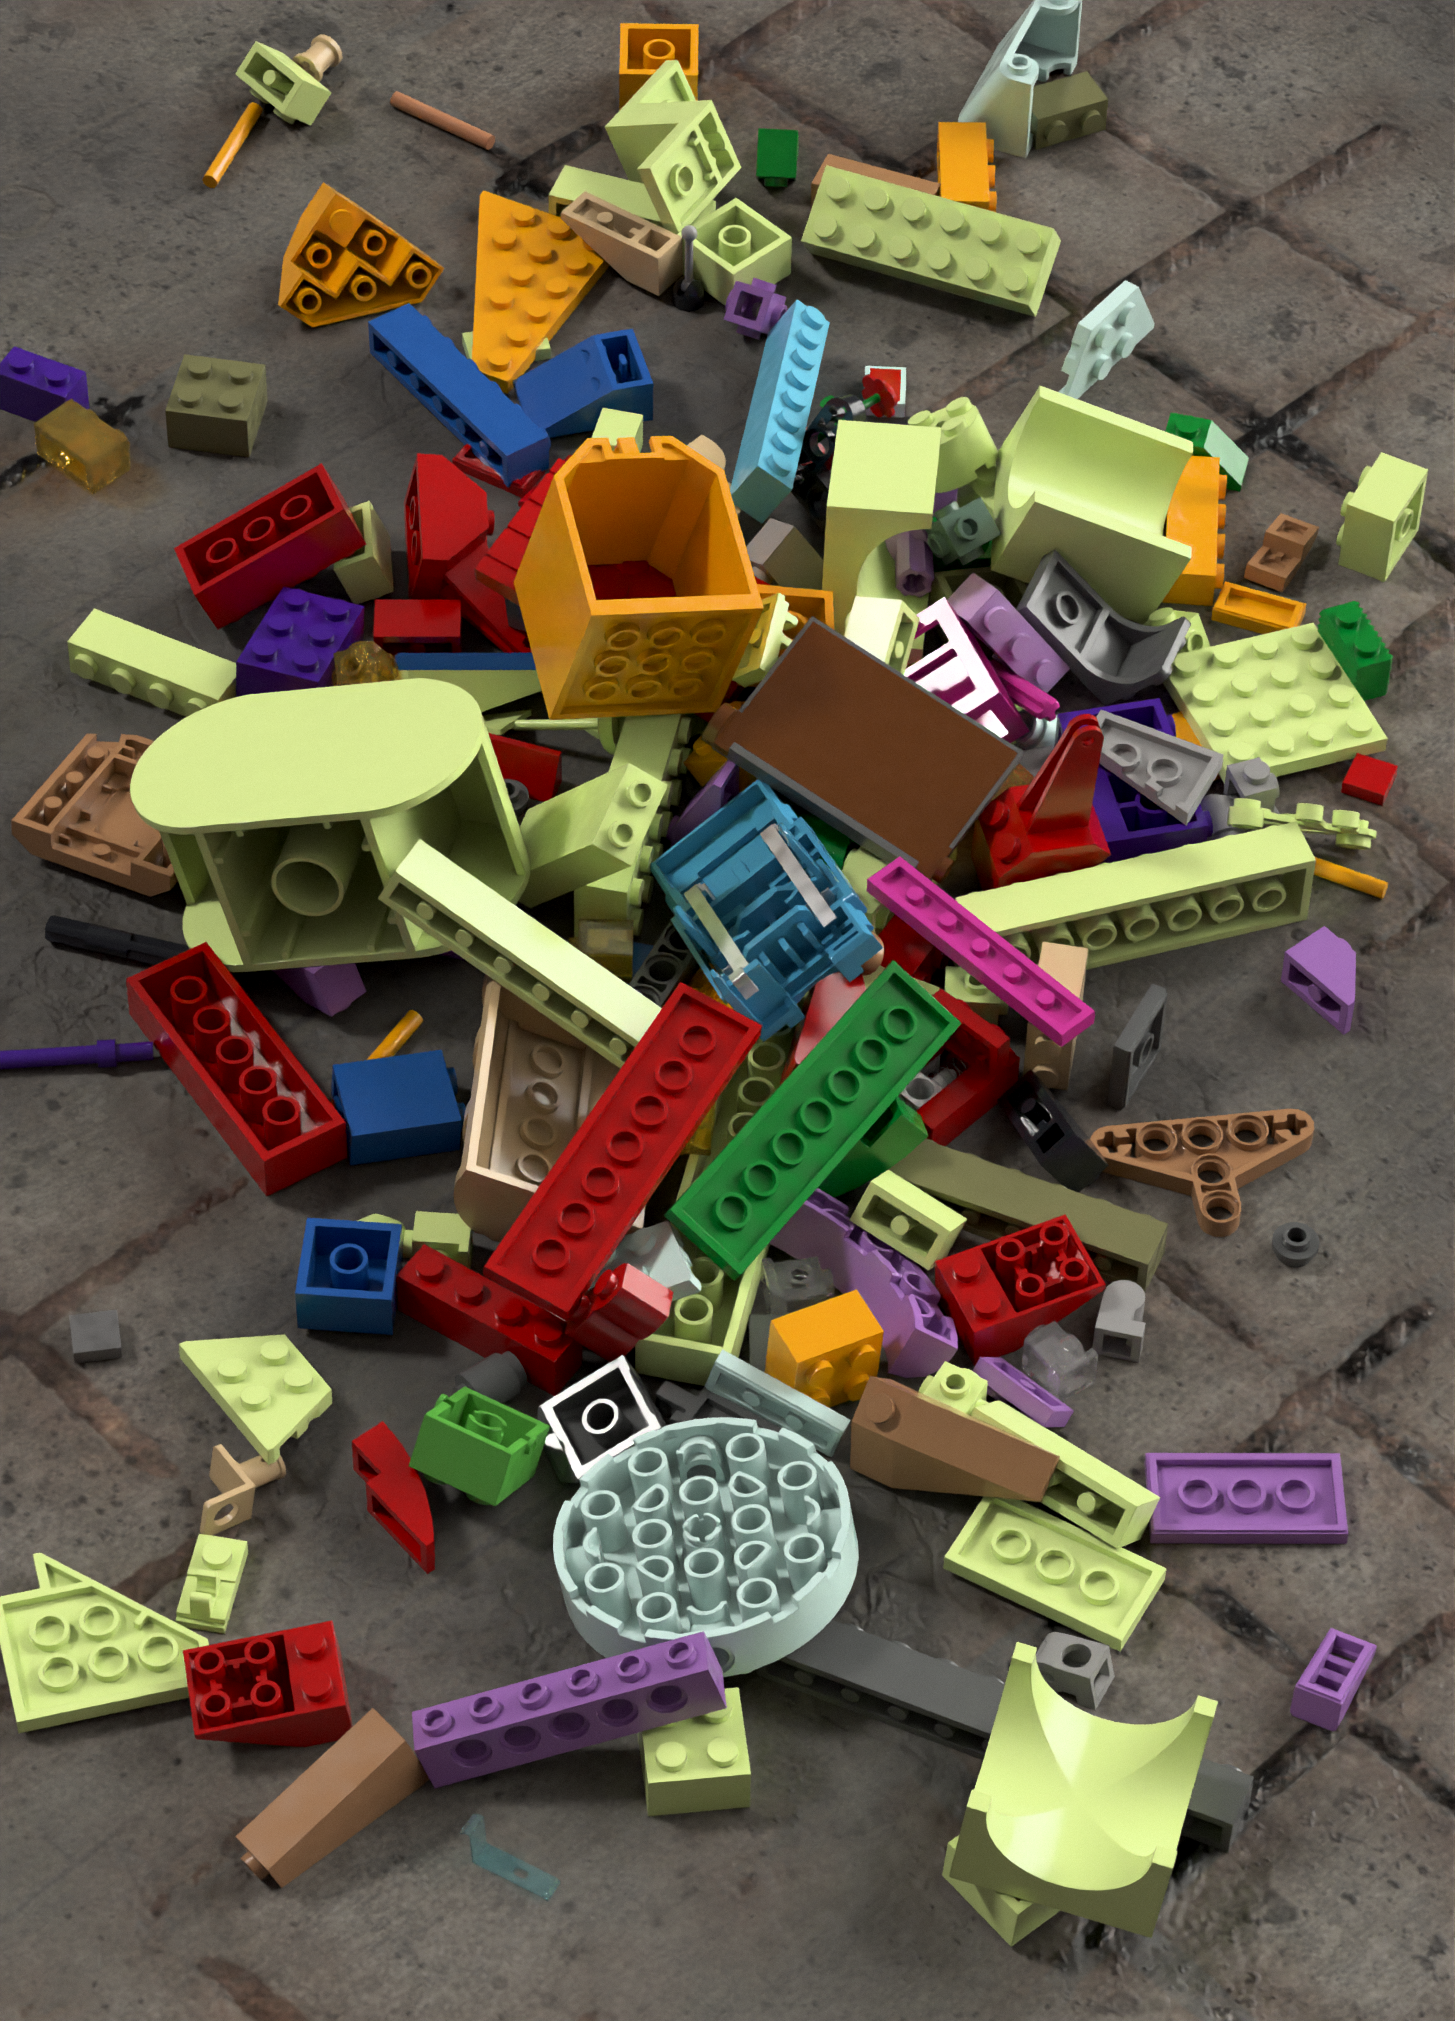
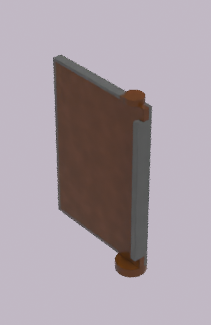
(866, 750)

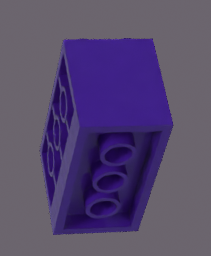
(1127, 817)

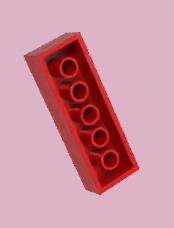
(237, 1068)

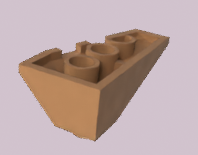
(932, 1447)

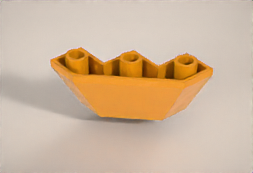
(349, 264)

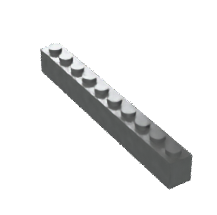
(959, 1711)

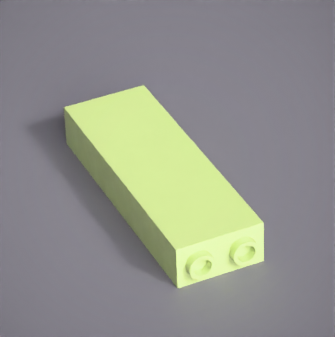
(588, 832)

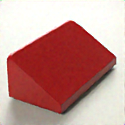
(530, 764)

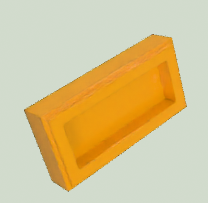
(1256, 609)

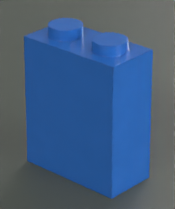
(398, 1106)

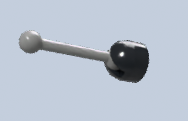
(693, 289)

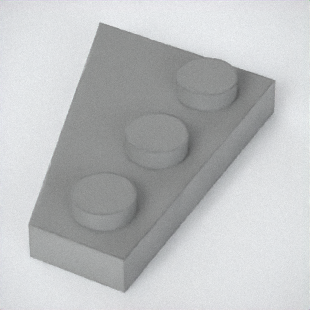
(1158, 764)

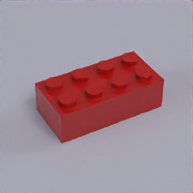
(269, 546)

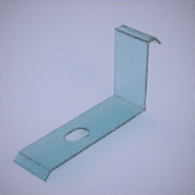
(504, 1863)

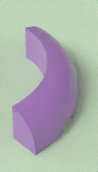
(891, 1284)

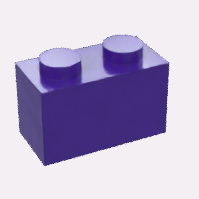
(37, 385)

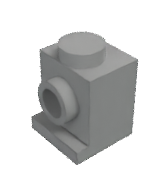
(1252, 781)

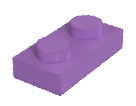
(1011, 1385)

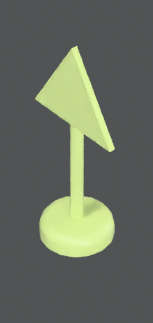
(608, 727)

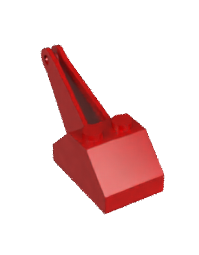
(445, 542)
(1051, 821)

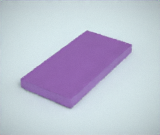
(1247, 1498)

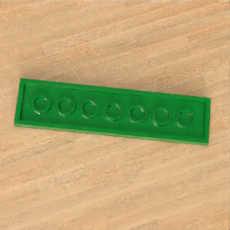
(812, 1120)

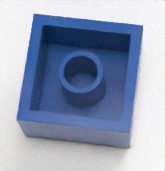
(349, 1276)

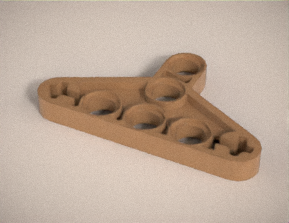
(1182, 1161)

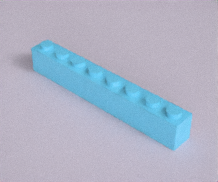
(779, 411)

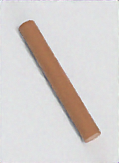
(442, 120)

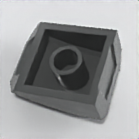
(597, 1419)

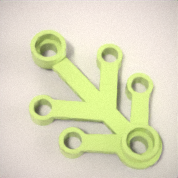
(1345, 825)

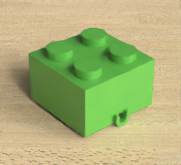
(478, 1446)

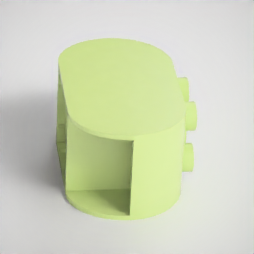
(307, 804)

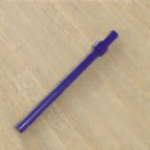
(105, 1053)

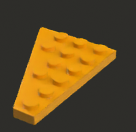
(526, 284)

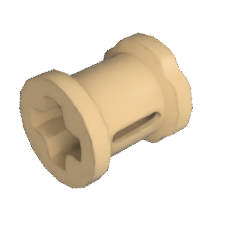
(319, 57)

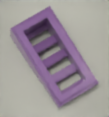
(1338, 1680)

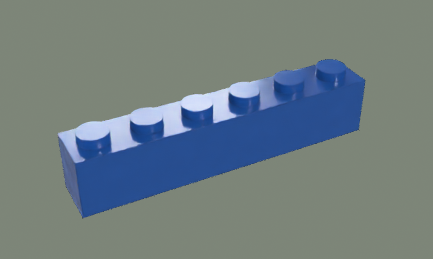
(458, 393)

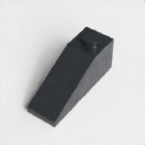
(1052, 1133)

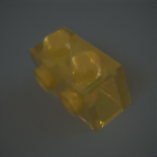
(82, 446)

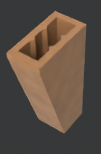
(332, 1800)

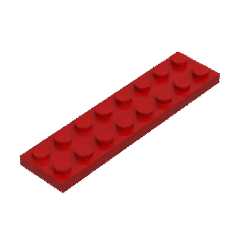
(622, 1151)

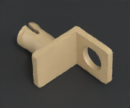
(237, 1487)

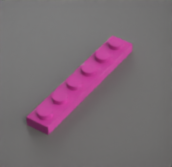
(981, 951)

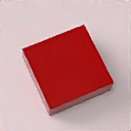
(1369, 779)

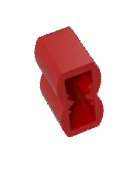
(619, 1312)

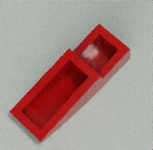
(395, 1493)

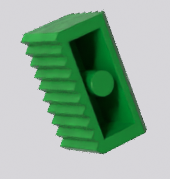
(1357, 648)

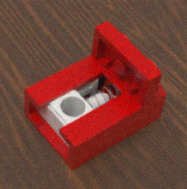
(963, 1075)

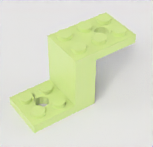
(673, 146)

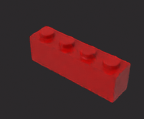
(487, 1318)

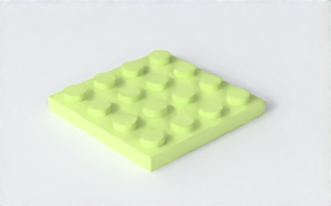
(1274, 701)

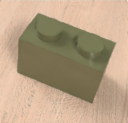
(1067, 110)

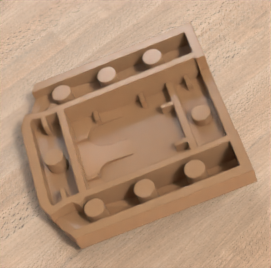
(89, 820)

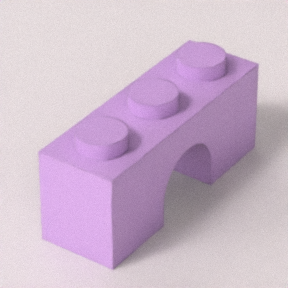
(1007, 633)

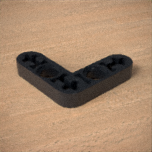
(818, 474)

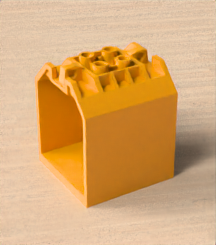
(640, 651)

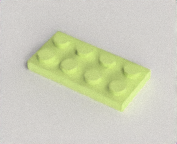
(1055, 1569)

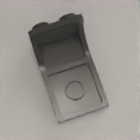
(1097, 643)

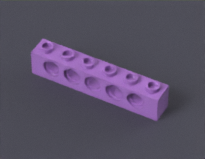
(568, 1709)

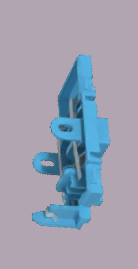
(739, 873)

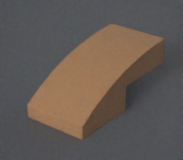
(1282, 552)

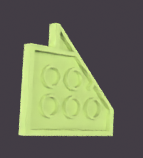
(86, 1650)

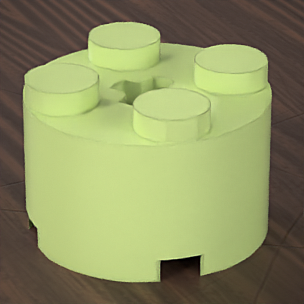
(963, 443)

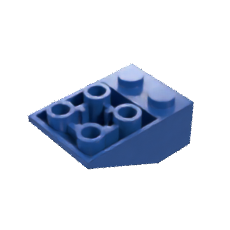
(592, 375)

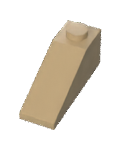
(628, 243)

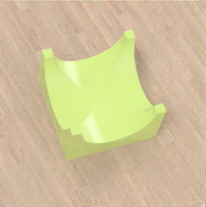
(1079, 1804)

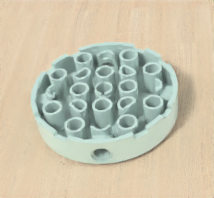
(708, 1535)

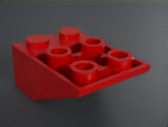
(1015, 1285)
(270, 1688)

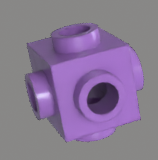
(743, 303)

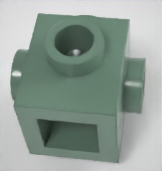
(961, 532)

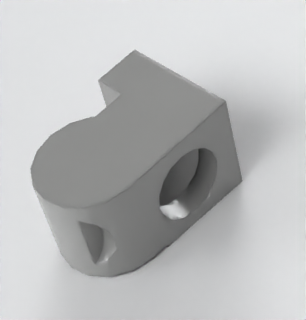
(1119, 1322)
(1076, 1667)

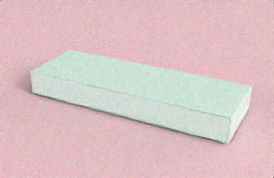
(776, 1402)

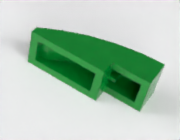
(880, 1148)

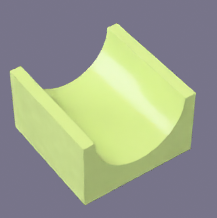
(877, 489)
(1095, 495)

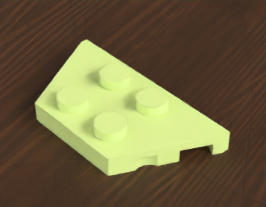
(260, 1387)

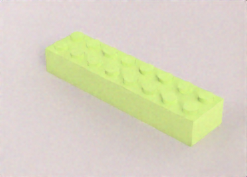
(1158, 898)

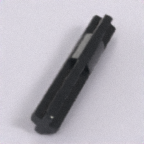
(110, 941)

